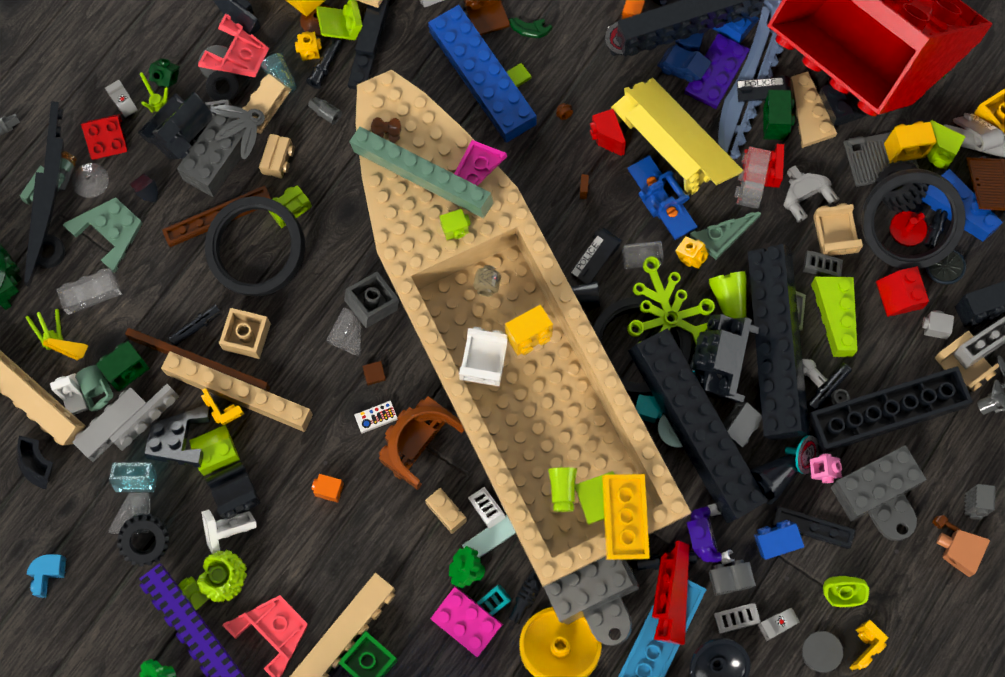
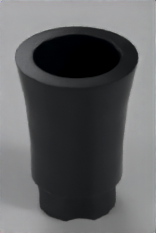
(587, 294)

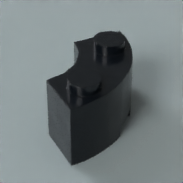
(32, 463)

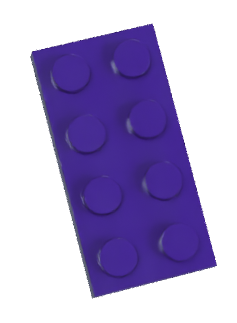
(726, 60)

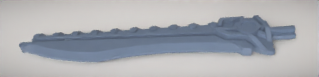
(732, 108)

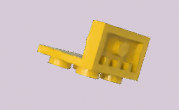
(231, 412)
(875, 637)

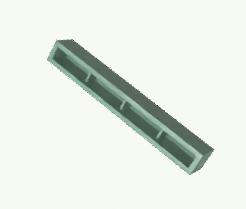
(422, 172)

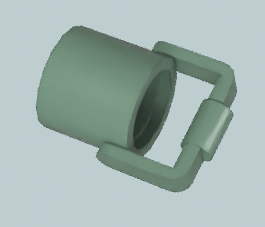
(93, 384)

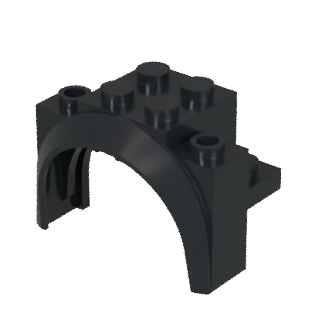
(723, 354)

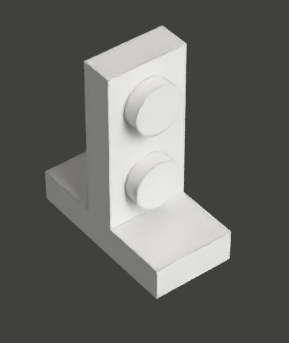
(70, 392)
(225, 527)

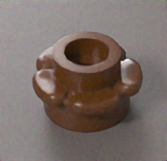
(564, 111)

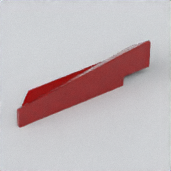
(671, 595)

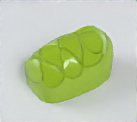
(845, 591)

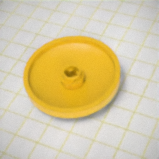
(558, 648)

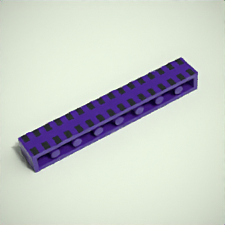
(188, 623)

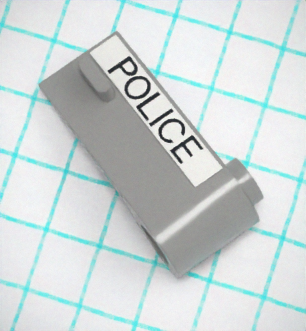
(985, 134)

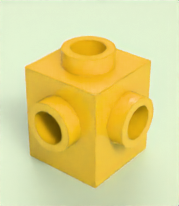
(308, 46)
(692, 252)

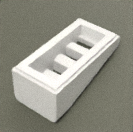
(493, 519)

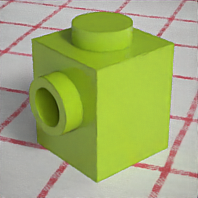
(455, 224)

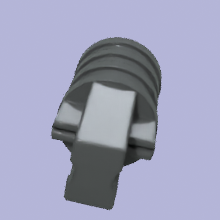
(325, 110)
(7, 123)

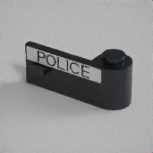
(758, 88)
(596, 255)

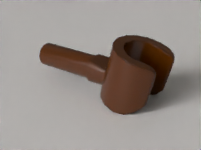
(942, 520)

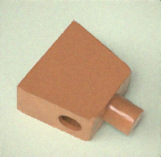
(963, 550)

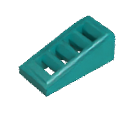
(507, 599)

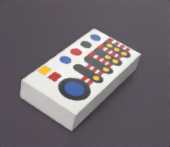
(376, 417)

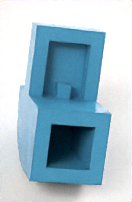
(43, 568)

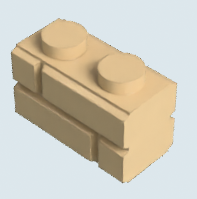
(276, 156)
(446, 510)

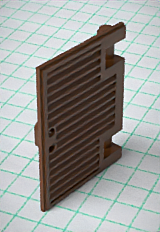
(988, 182)

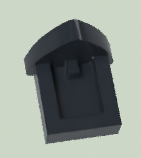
(145, 188)

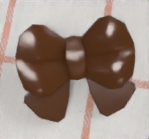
(393, 128)

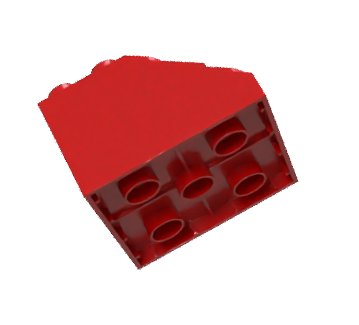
(880, 48)

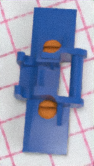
(656, 199)

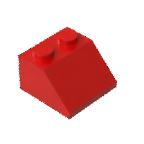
(607, 132)
(902, 292)

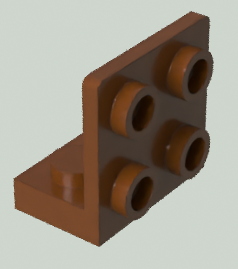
(486, 15)

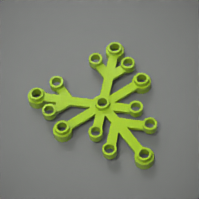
(662, 297)

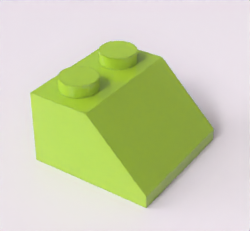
(946, 146)
(217, 449)

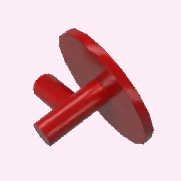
(908, 228)

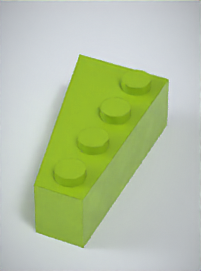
(837, 307)

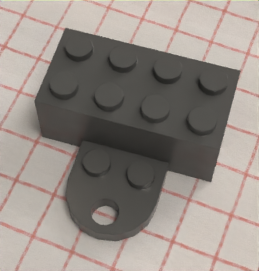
(211, 160)
(881, 491)
(597, 595)

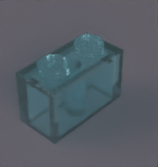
(133, 477)

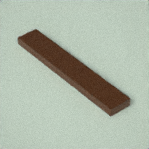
(200, 223)

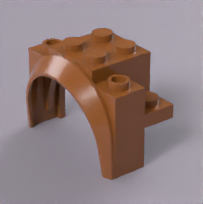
(412, 436)

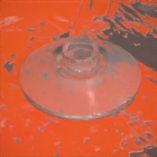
(94, 186)

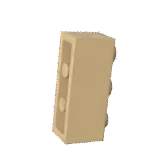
(268, 98)

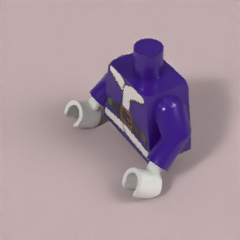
(703, 536)

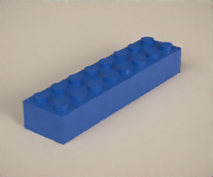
(482, 73)

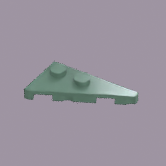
(722, 236)

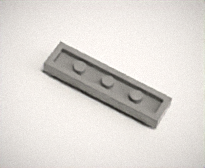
(144, 417)

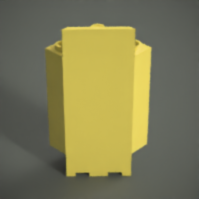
(675, 135)

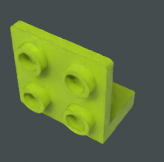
(340, 23)

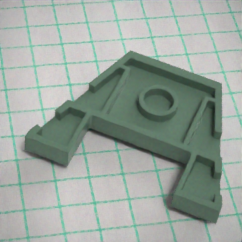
(114, 223)

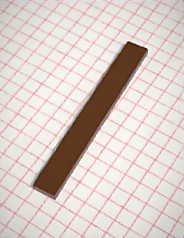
(165, 348)

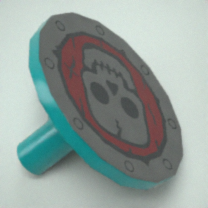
(806, 450)

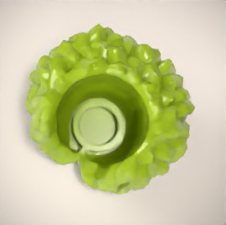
(222, 576)

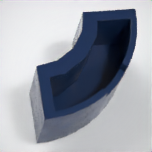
(684, 63)

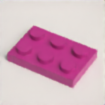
(466, 621)

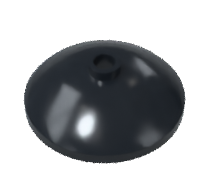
(731, 656)

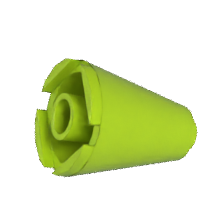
(730, 293)

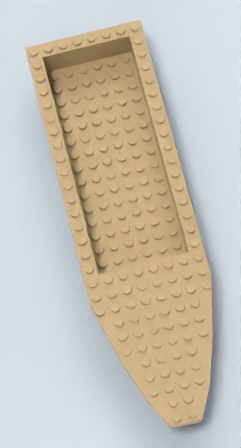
(552, 404)

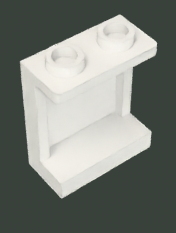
(484, 356)

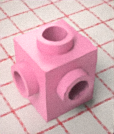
(825, 468)

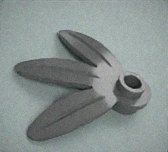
(244, 120)

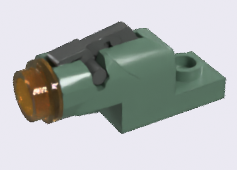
(67, 169)

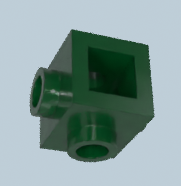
(164, 73)

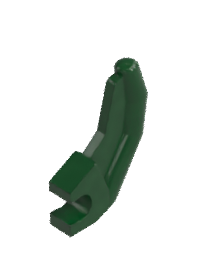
(532, 30)

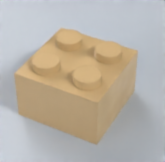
(244, 333)

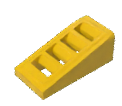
(68, 348)

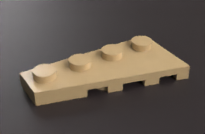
(811, 113)

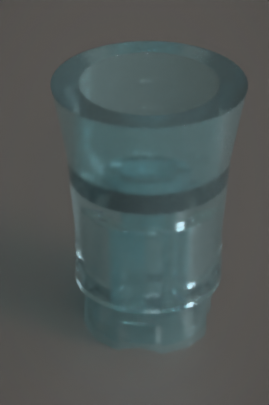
(277, 67)

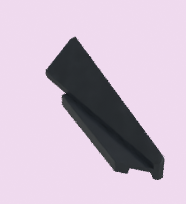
(241, 13)

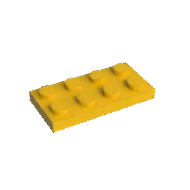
(625, 517)

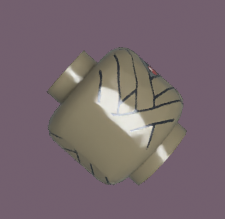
(487, 280)

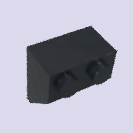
(840, 106)

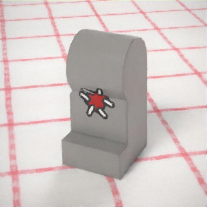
(121, 98)
(778, 624)

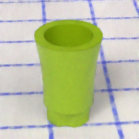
(563, 488)

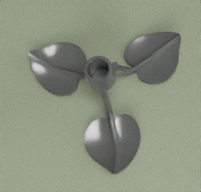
(997, 397)

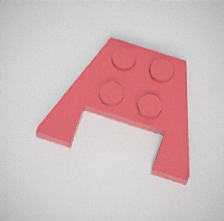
(243, 55)
(278, 625)

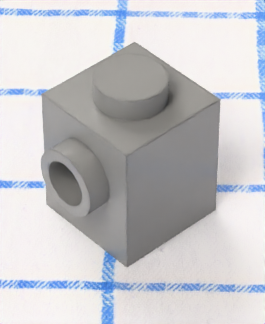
(938, 324)

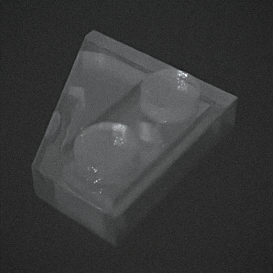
(346, 333)

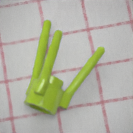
(156, 101)
(47, 334)

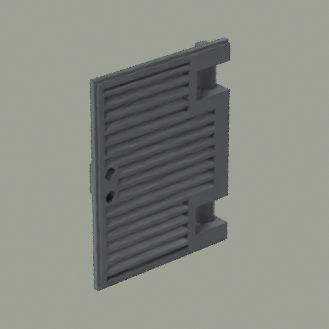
(869, 160)

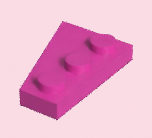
(479, 162)

